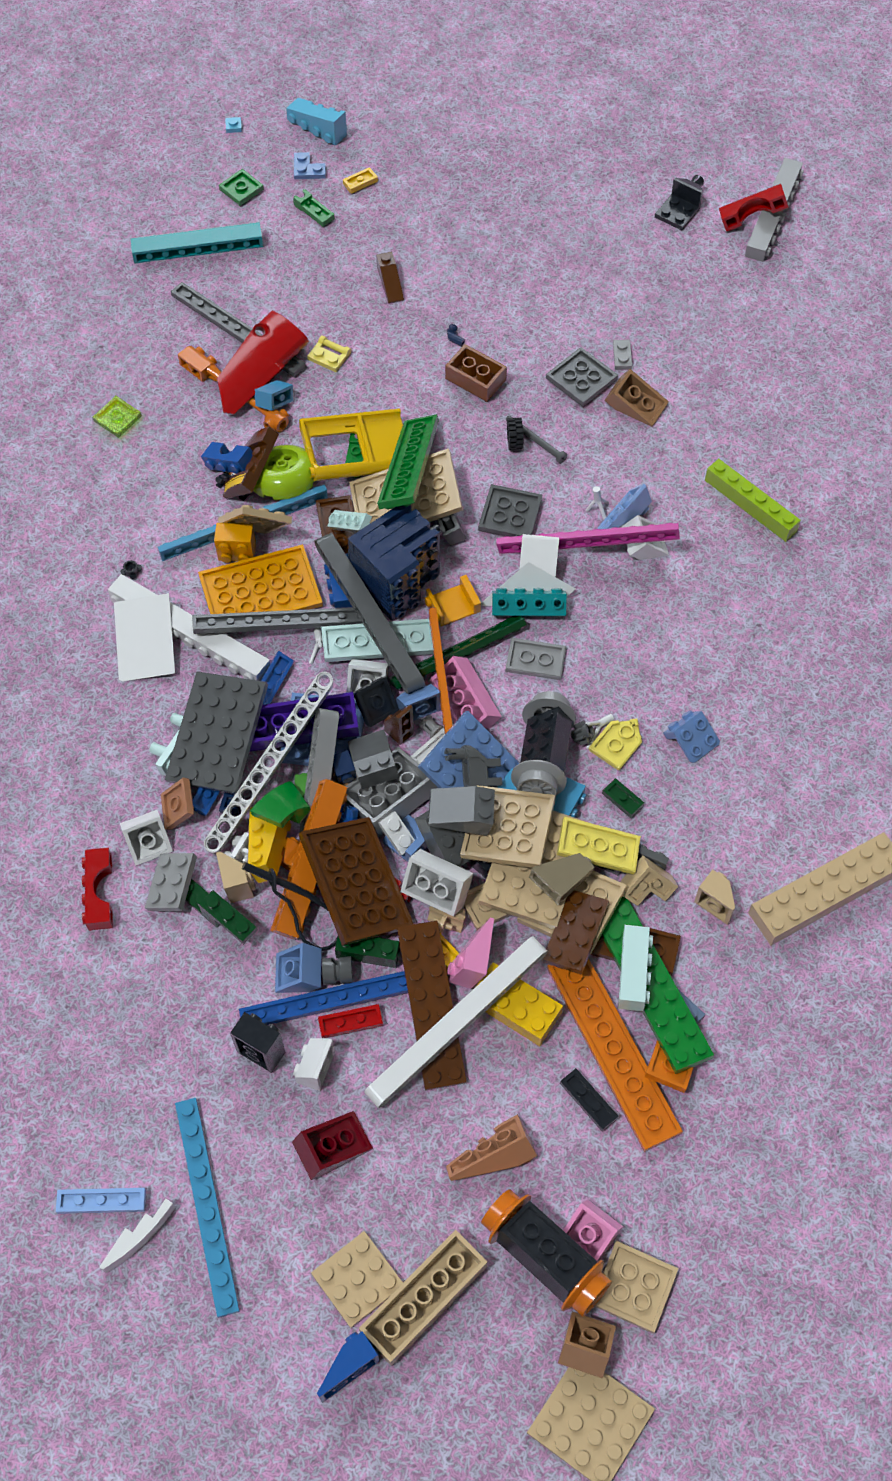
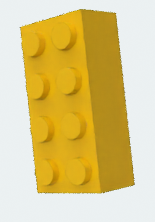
(525, 1010)

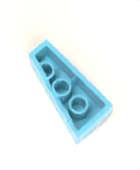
(318, 120)

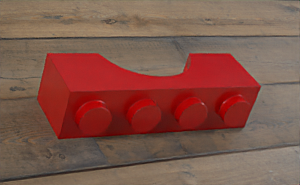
(770, 199)
(97, 912)

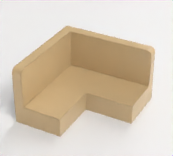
(648, 879)

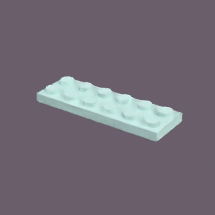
(355, 642)

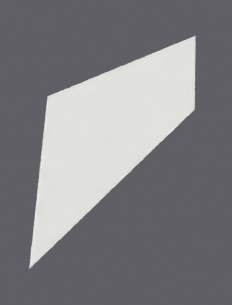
(532, 577)

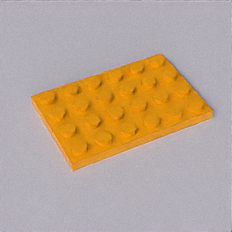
(262, 584)

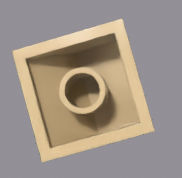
(236, 882)
(716, 896)

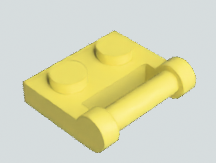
(327, 358)

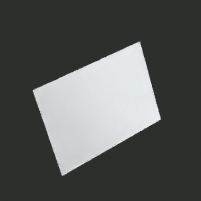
(144, 637)

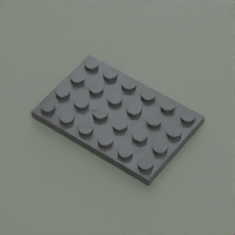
(217, 732)

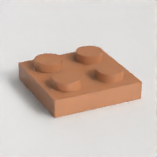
(177, 804)

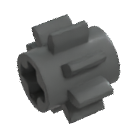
(582, 733)

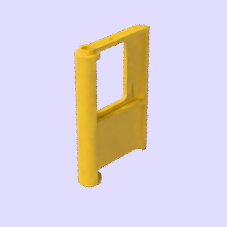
(376, 435)

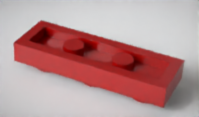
(350, 1021)

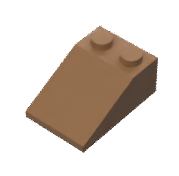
(636, 398)

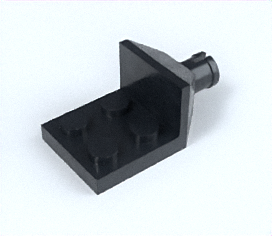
(682, 202)

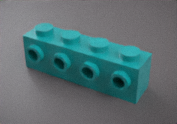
(529, 602)

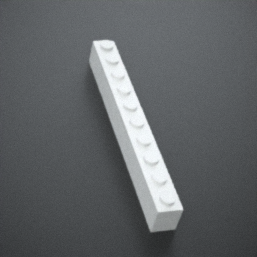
(216, 645)

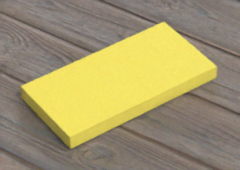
(600, 844)

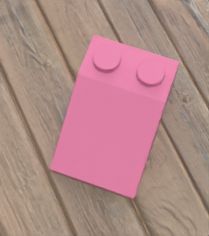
(473, 959)
(592, 1229)

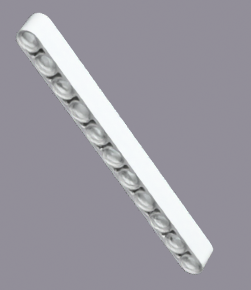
(271, 752)
(455, 1022)

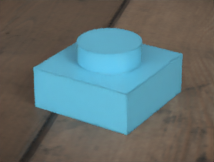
(233, 125)

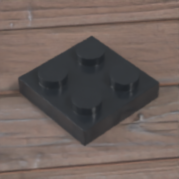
(376, 701)

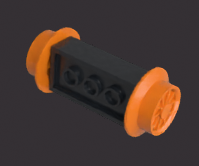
(546, 1252)

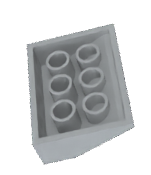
(397, 795)

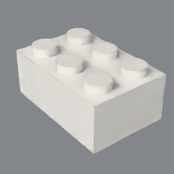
(436, 882)

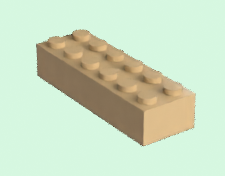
(423, 1297)

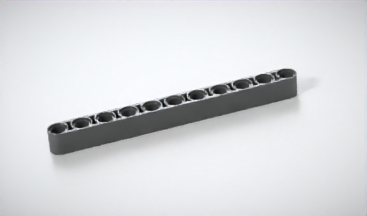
(369, 613)

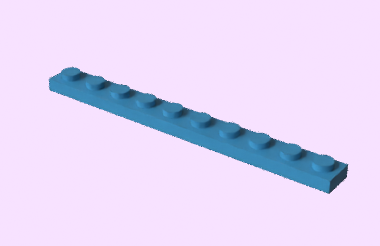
(206, 536)
(207, 1208)

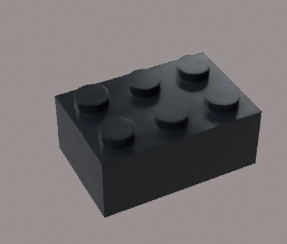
(258, 1041)

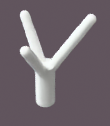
(598, 499)
(319, 643)
(599, 723)

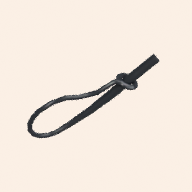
(276, 880)

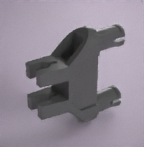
(474, 766)

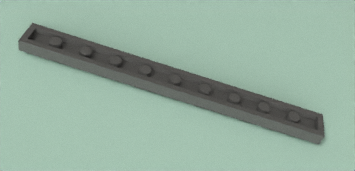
(224, 320)
(273, 620)

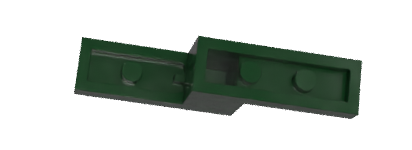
(219, 912)

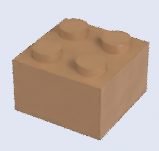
(587, 1345)

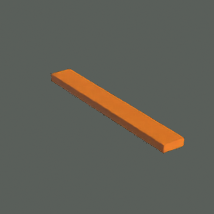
(440, 670)

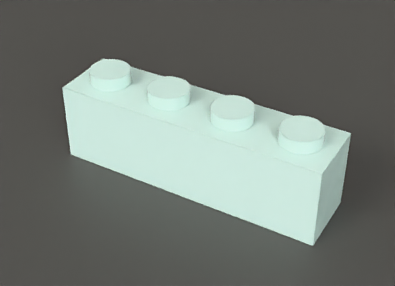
(634, 968)

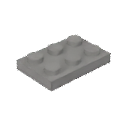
(171, 882)

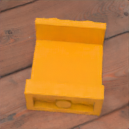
(454, 602)

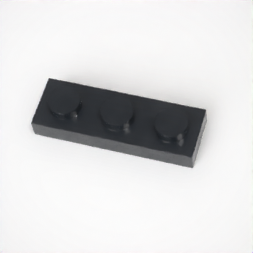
(589, 1099)

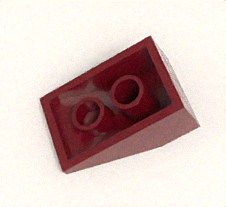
(331, 1144)

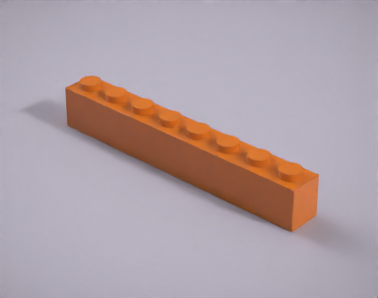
(323, 812)

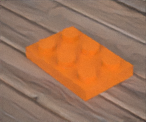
(662, 1072)

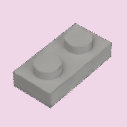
(622, 354)

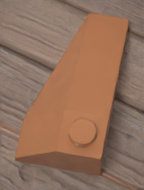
(503, 1150)

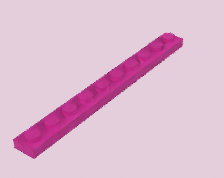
(599, 537)

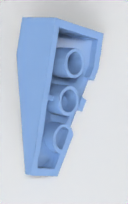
(631, 505)

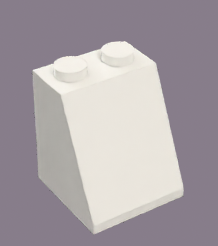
(540, 551)

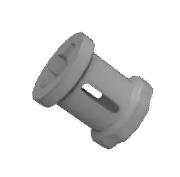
(430, 726)

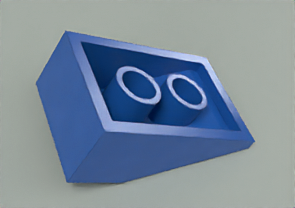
(351, 1362)

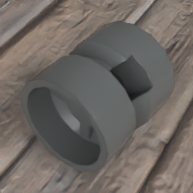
(337, 970)

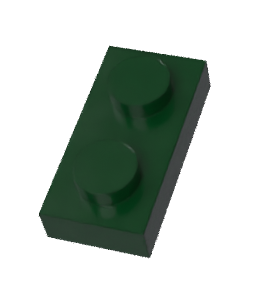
(623, 798)

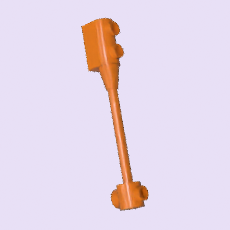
(205, 367)

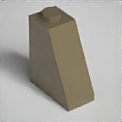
(562, 876)

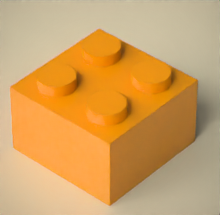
(234, 541)

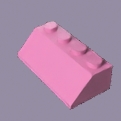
(467, 692)

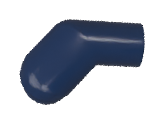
(453, 336)

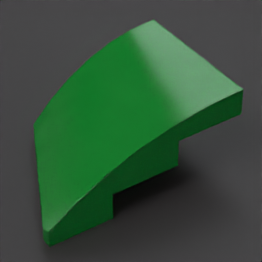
(281, 805)

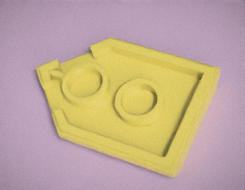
(617, 742)

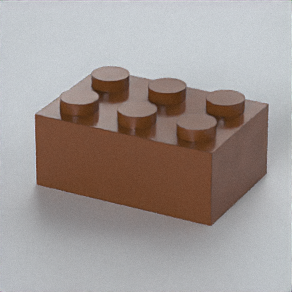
(475, 372)

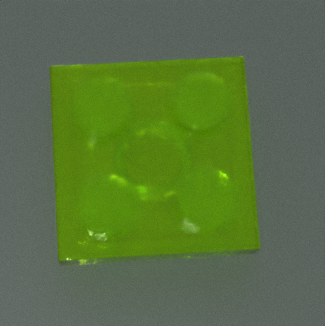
(117, 416)

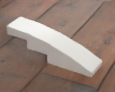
(131, 1242)

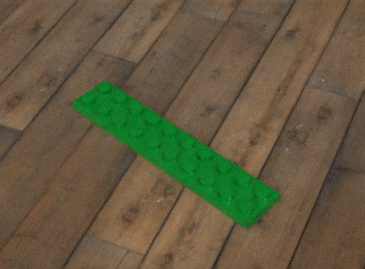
(408, 462)
(666, 1009)

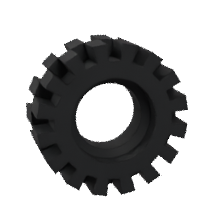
(515, 433)

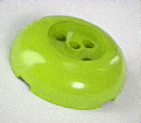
(285, 473)

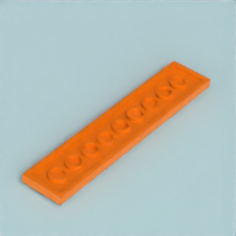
(616, 1055)

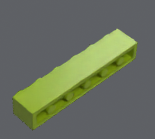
(752, 500)

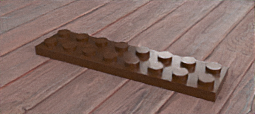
(430, 998)

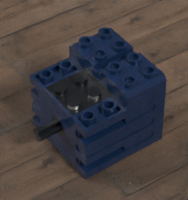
(396, 558)

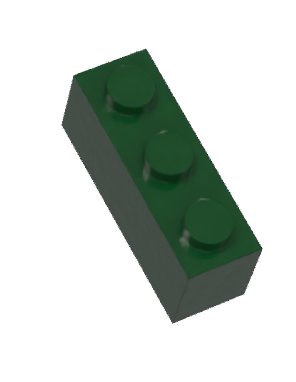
(371, 951)

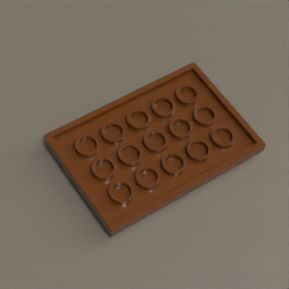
(355, 880)

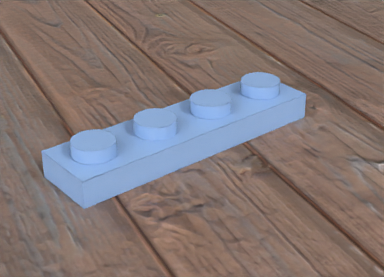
(100, 1200)

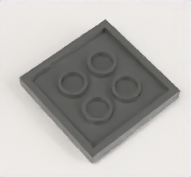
(581, 376)
(509, 511)

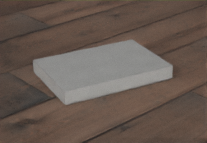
(535, 658)

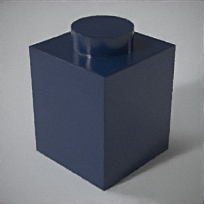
(343, 767)

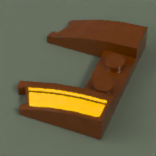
(244, 482)

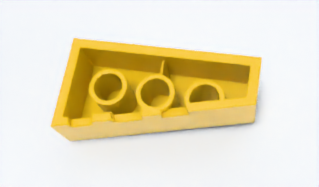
(266, 844)

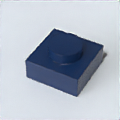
(227, 797)

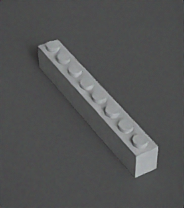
(768, 222)

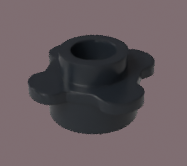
(131, 565)

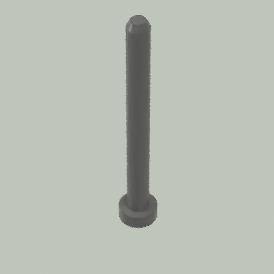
(560, 456)

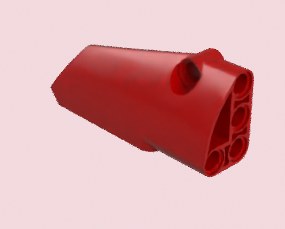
(259, 360)

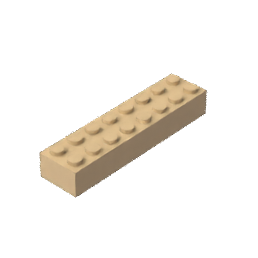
(824, 889)

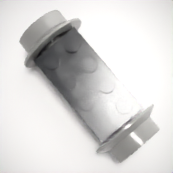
(545, 744)

